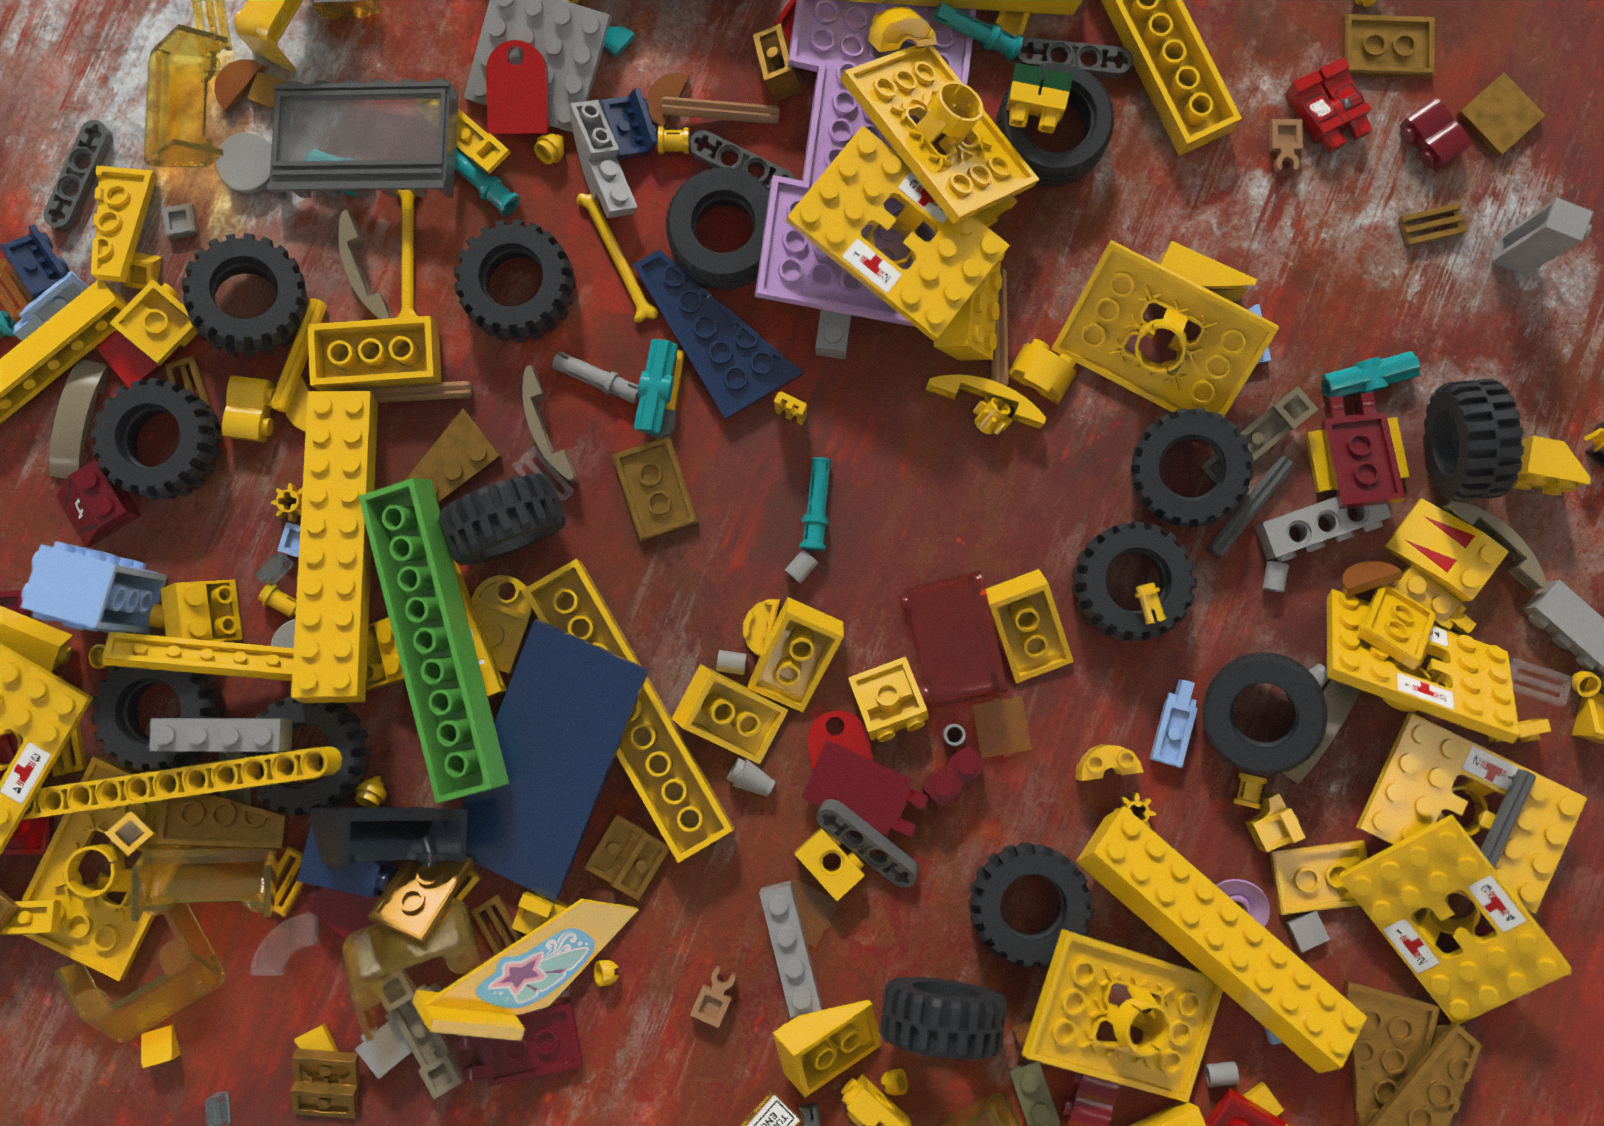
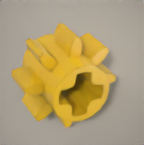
(992, 415)
(284, 498)
(1143, 811)

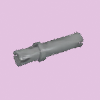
(590, 374)

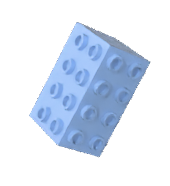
(91, 589)

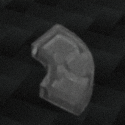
(283, 942)

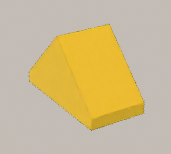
(1590, 719)

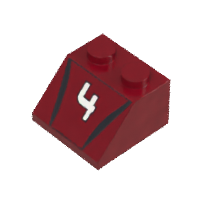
(95, 504)

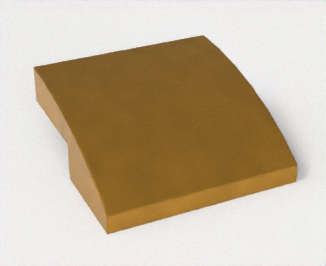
(626, 856)
(325, 1083)

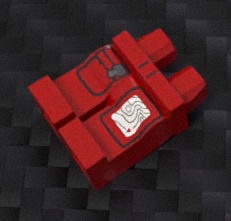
(1330, 104)

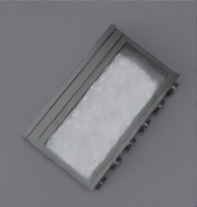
(363, 137)

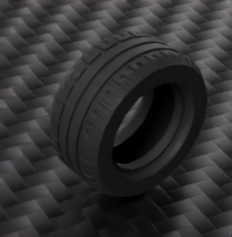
(1096, 112)

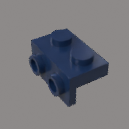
(630, 124)
(34, 261)

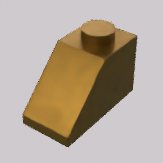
(773, 57)

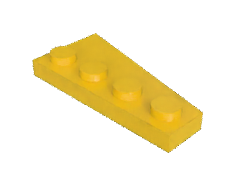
(121, 211)

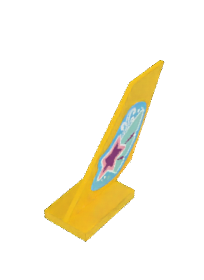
(524, 974)

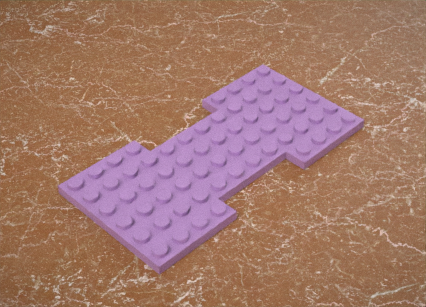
(830, 40)

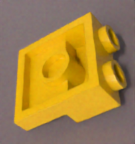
(155, 322)
(889, 699)
(870, 1105)

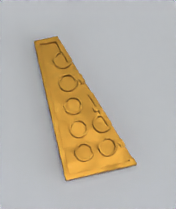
(1388, 1045)
(1434, 1085)

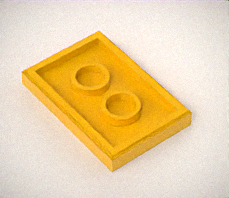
(1320, 462)
(1397, 625)
(1310, 876)

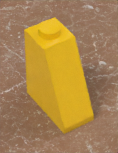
(34, 640)

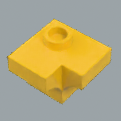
(1274, 824)
(535, 911)

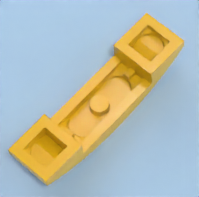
(478, 145)
(1024, 410)

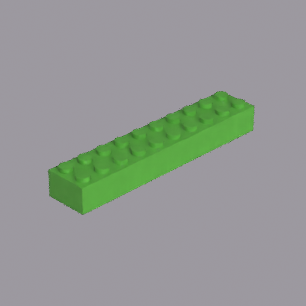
(433, 640)

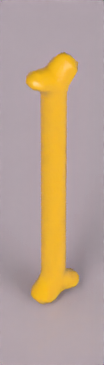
(407, 305)
(643, 309)

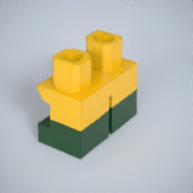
(1025, 100)

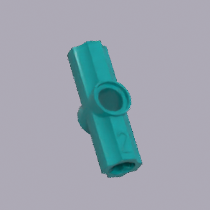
(1371, 375)
(655, 386)

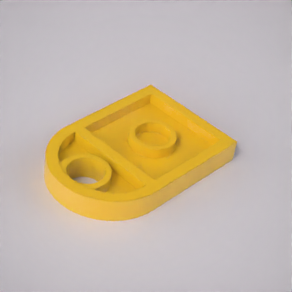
(503, 620)

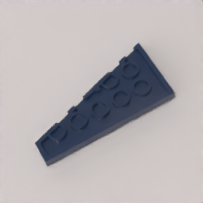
(723, 349)

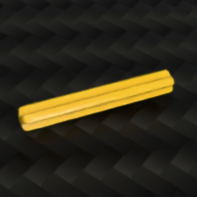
(297, 358)

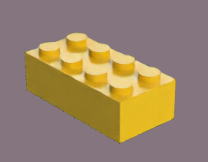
(972, 329)
(374, 353)

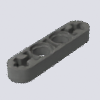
(1073, 52)
(745, 158)
(84, 177)
(902, 869)

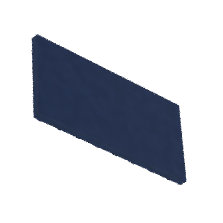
(557, 747)

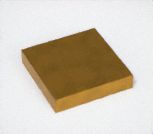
(1500, 115)

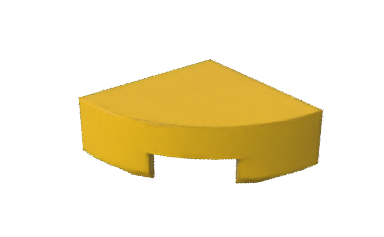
(317, 1039)

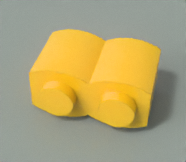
(248, 409)

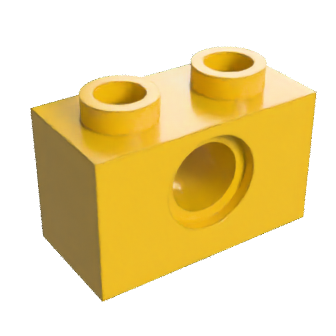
(837, 880)

